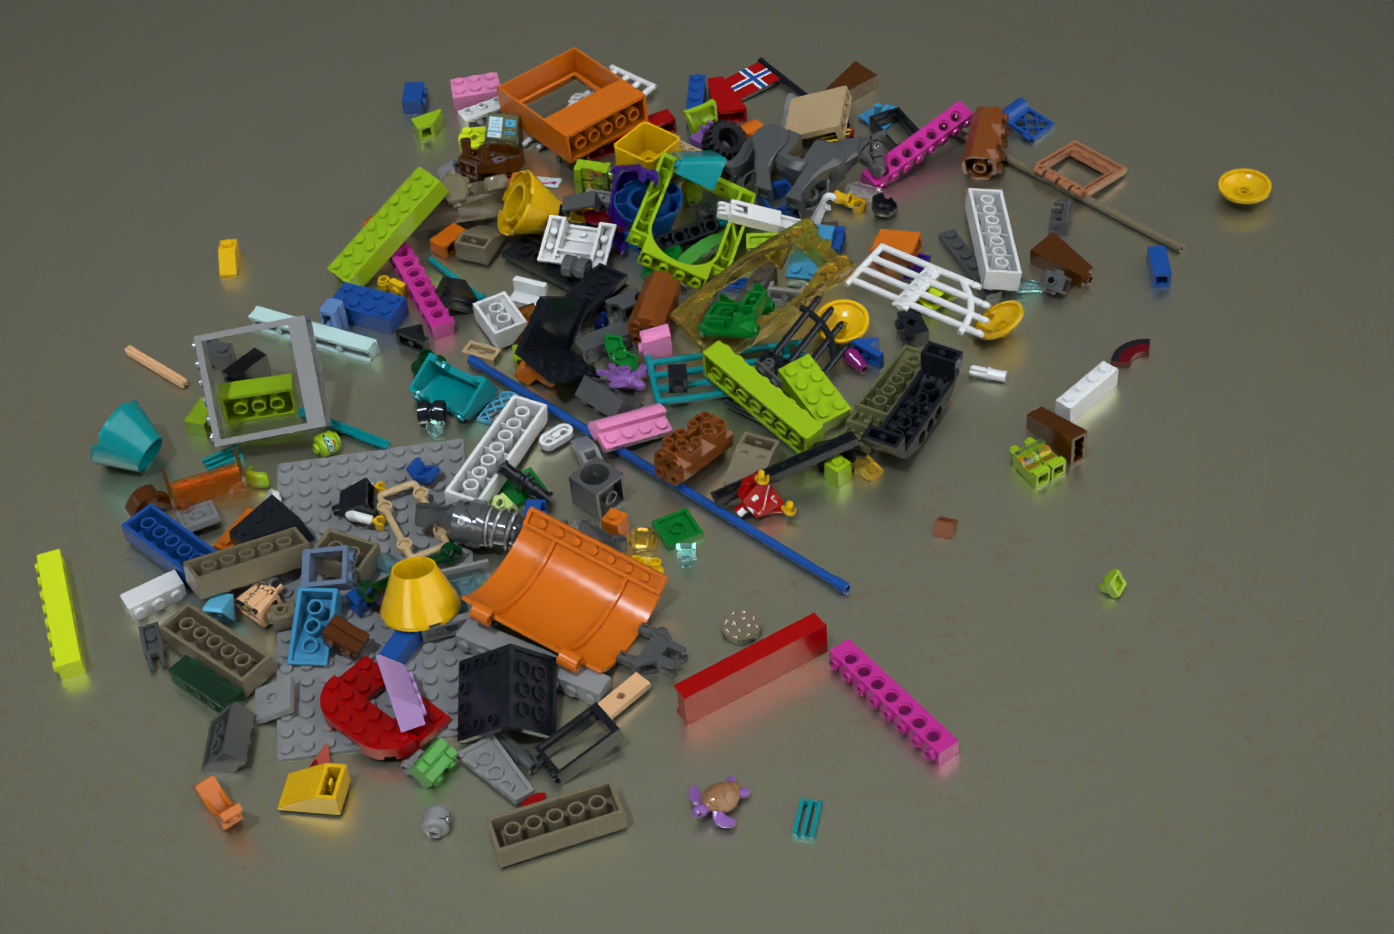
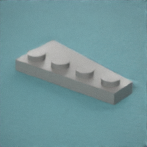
(497, 768)

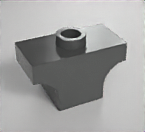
(622, 305)

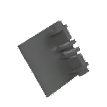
(767, 369)

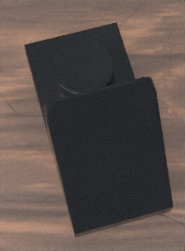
(413, 338)

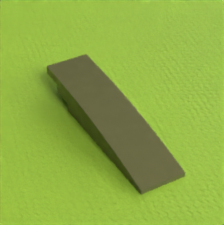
(883, 394)

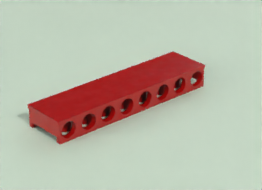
(751, 668)

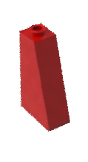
(727, 101)

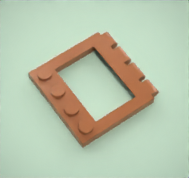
(1090, 157)

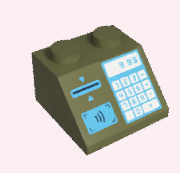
(503, 129)

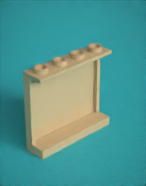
(820, 113)

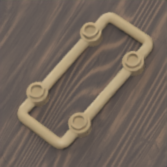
(404, 544)

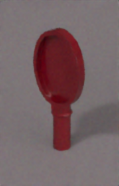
(594, 218)

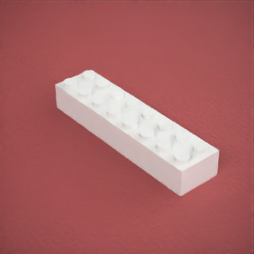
(992, 239)
(505, 439)

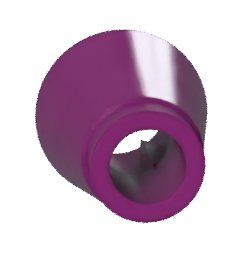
(854, 359)

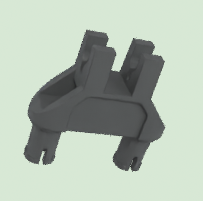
(657, 656)

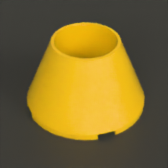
(526, 206)
(418, 596)

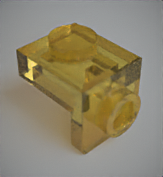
(867, 469)

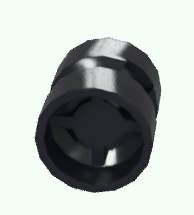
(431, 411)

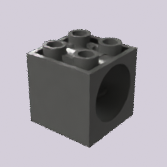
(597, 488)

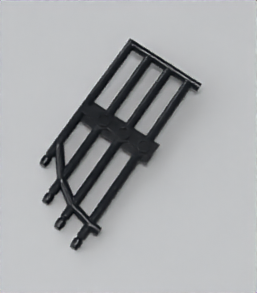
(829, 341)

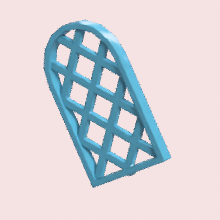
(480, 418)

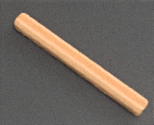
(156, 366)

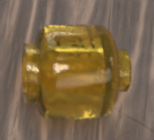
(643, 539)

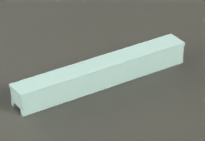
(326, 337)

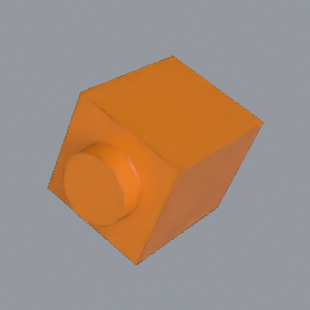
(615, 522)

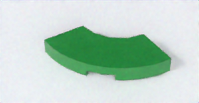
(618, 353)

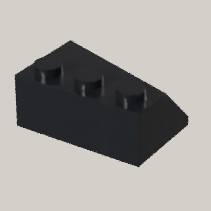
(267, 519)

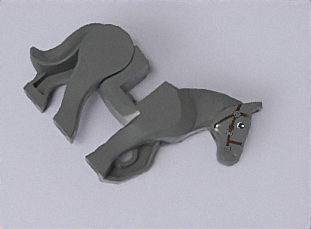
(824, 166)

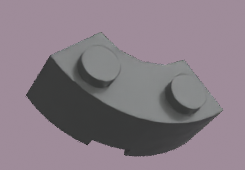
(220, 354)

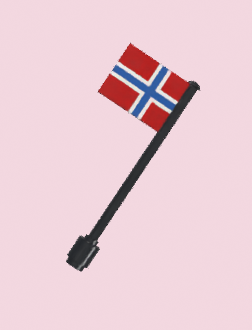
(758, 78)

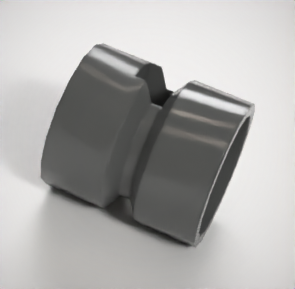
(575, 267)

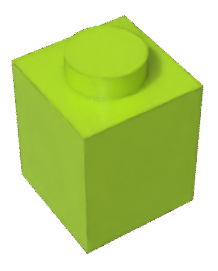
(838, 471)

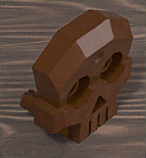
(489, 159)

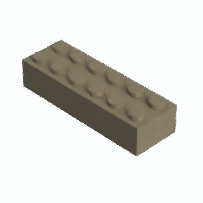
(245, 563)
(217, 647)
(556, 823)

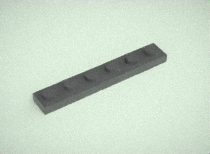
(966, 260)

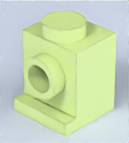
(501, 501)

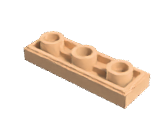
(624, 695)

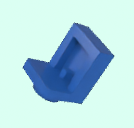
(421, 472)

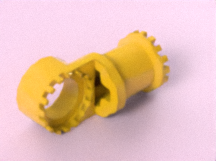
(850, 201)

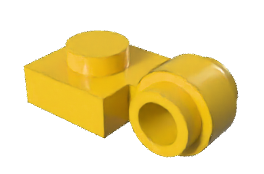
(393, 285)

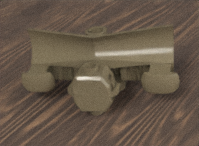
(466, 201)

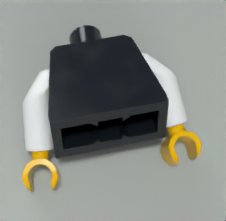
(359, 503)

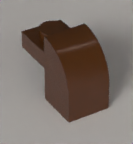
(144, 496)

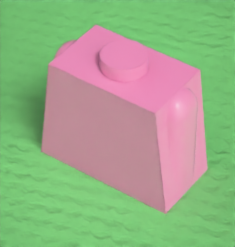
(656, 342)

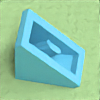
(221, 607)

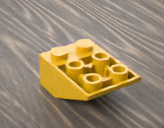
(316, 789)

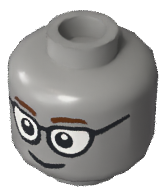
(436, 821)

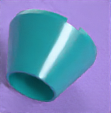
(127, 439)

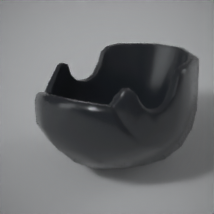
(883, 207)

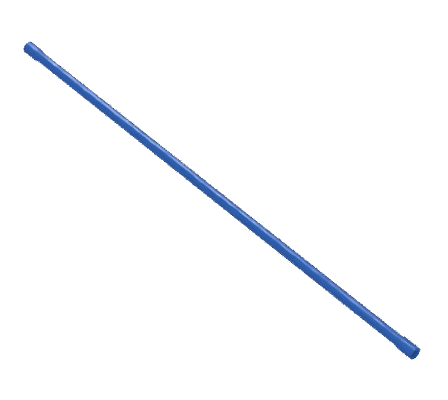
(834, 581)

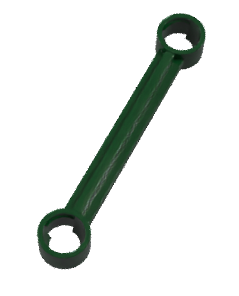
(380, 585)

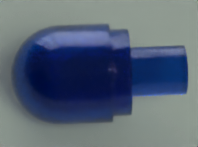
(601, 321)

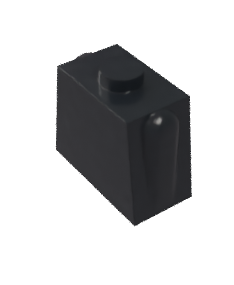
(456, 294)

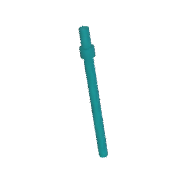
(480, 296)

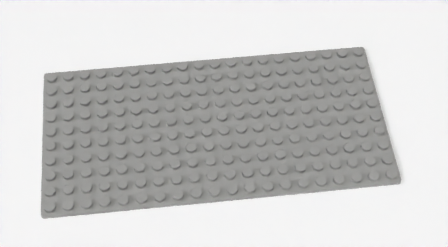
(310, 492)

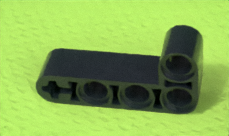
(684, 232)

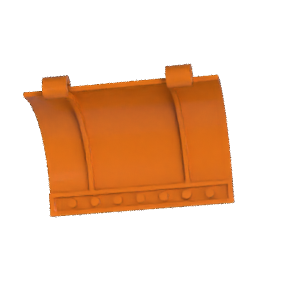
(569, 593)

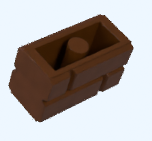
(345, 637)

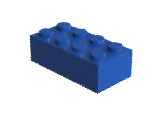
(372, 308)

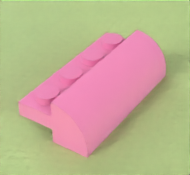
(630, 427)

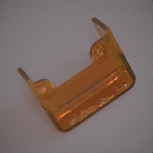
(206, 485)

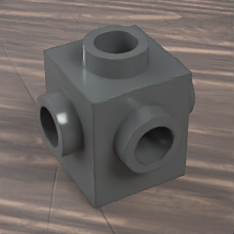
(1055, 282)

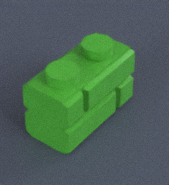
(433, 763)

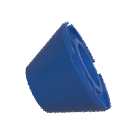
(631, 196)

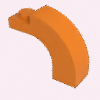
(217, 803)

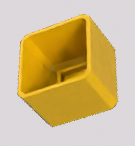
(645, 145)

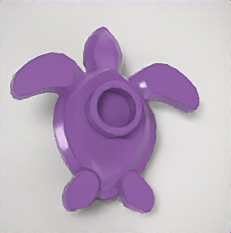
(624, 377)

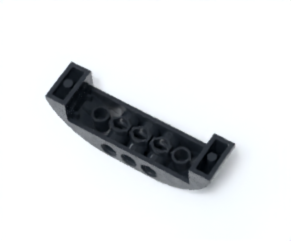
(919, 405)

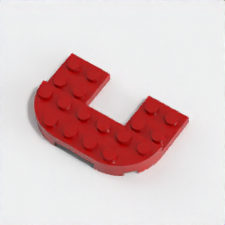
(349, 710)

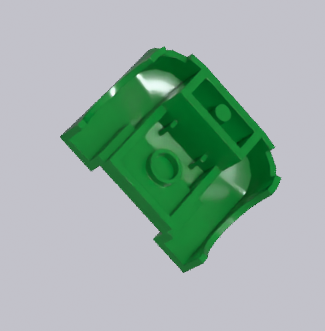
(737, 318)

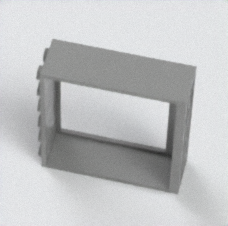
(308, 373)

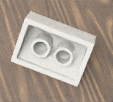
(499, 319)

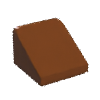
(945, 527)

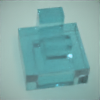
(685, 553)

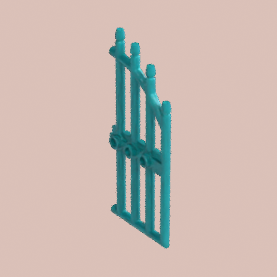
(718, 393)

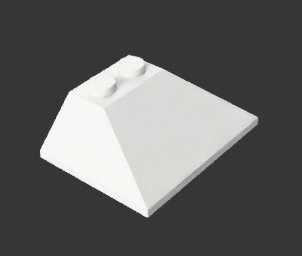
(576, 240)

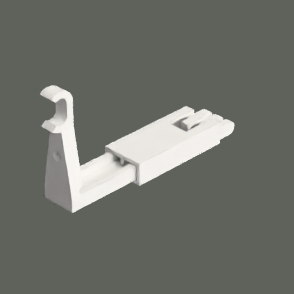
(766, 218)

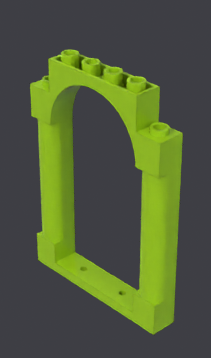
(655, 258)

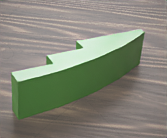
(702, 251)

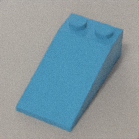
(801, 266)
(311, 615)

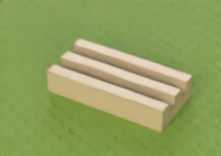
(480, 352)

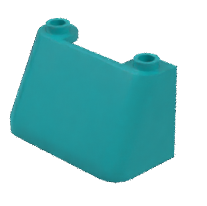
(699, 166)
(461, 391)

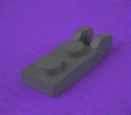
(152, 644)

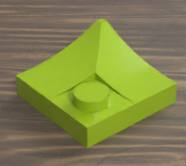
(700, 115)

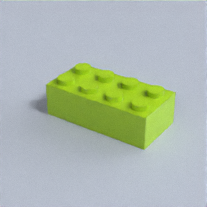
(814, 392)
(258, 399)

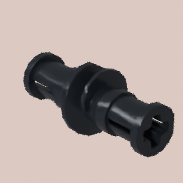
(524, 482)

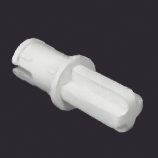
(988, 373)

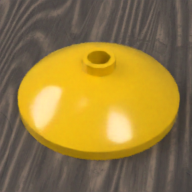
(1244, 186)
(852, 314)
(1003, 320)

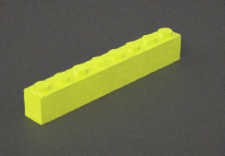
(60, 615)

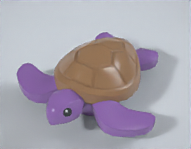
(716, 800)

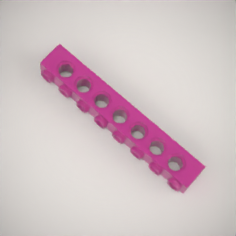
(921, 139)
(422, 293)
(894, 703)

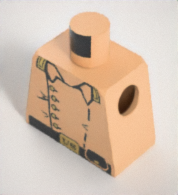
(257, 601)

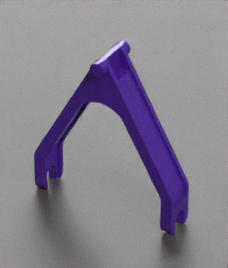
(621, 176)

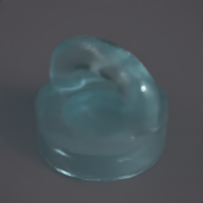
(435, 429)

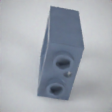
(310, 563)

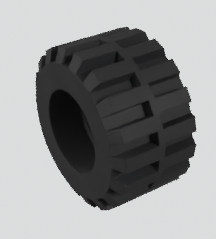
(727, 131)

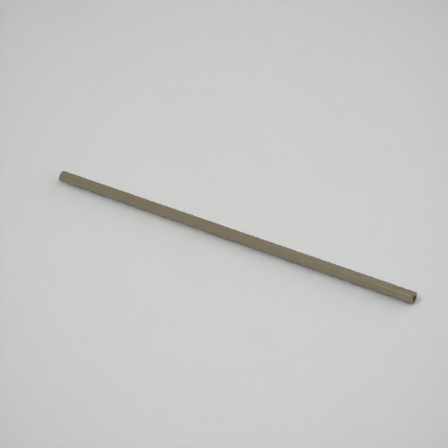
(1171, 243)

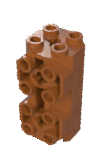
(985, 143)
(654, 304)
(690, 450)

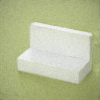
(528, 290)

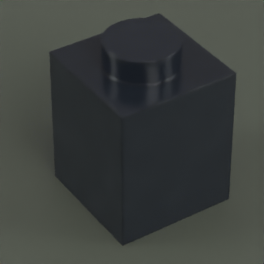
(677, 378)

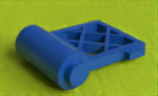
(1017, 113)

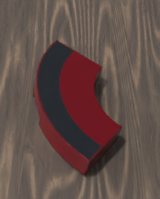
(1129, 351)

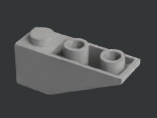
(585, 449)

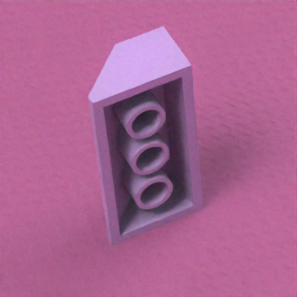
(402, 693)

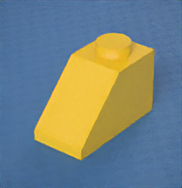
(229, 258)

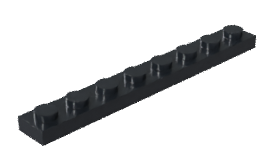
(792, 465)

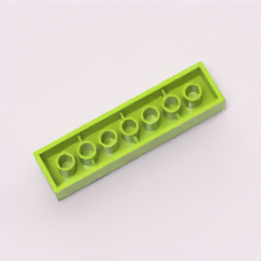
(388, 228)
(761, 398)

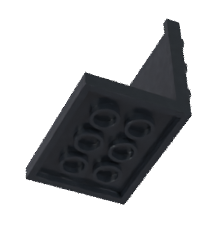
(550, 336)
(505, 692)

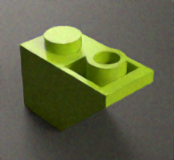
(427, 125)
(196, 420)

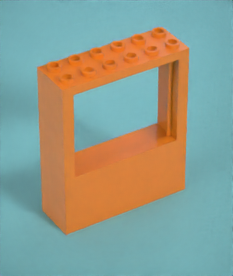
(584, 125)

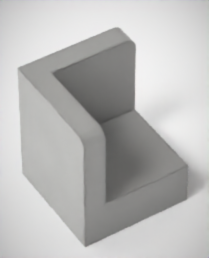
(452, 165)

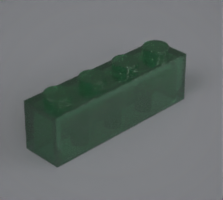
(205, 684)

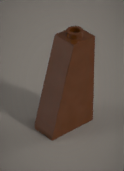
(858, 81)
(1055, 253)
(1059, 434)

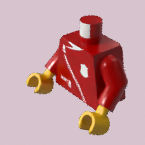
(760, 497)

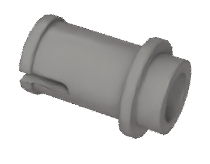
(407, 764)

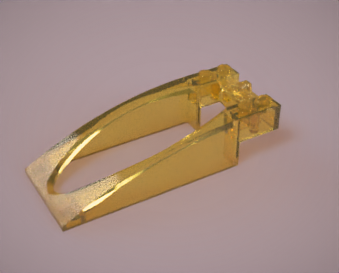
(802, 235)

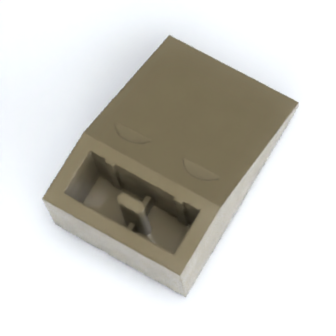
(479, 244)
(752, 454)

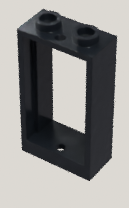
(892, 116)
(571, 731)

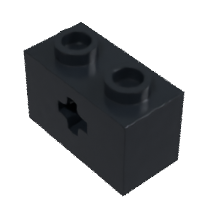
(912, 328)

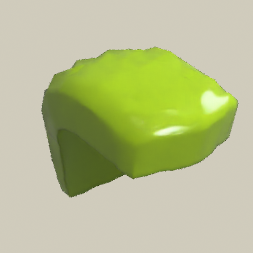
(256, 479)

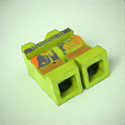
(592, 176)
(1037, 461)

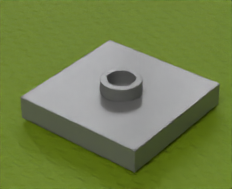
(198, 516)
(274, 700)

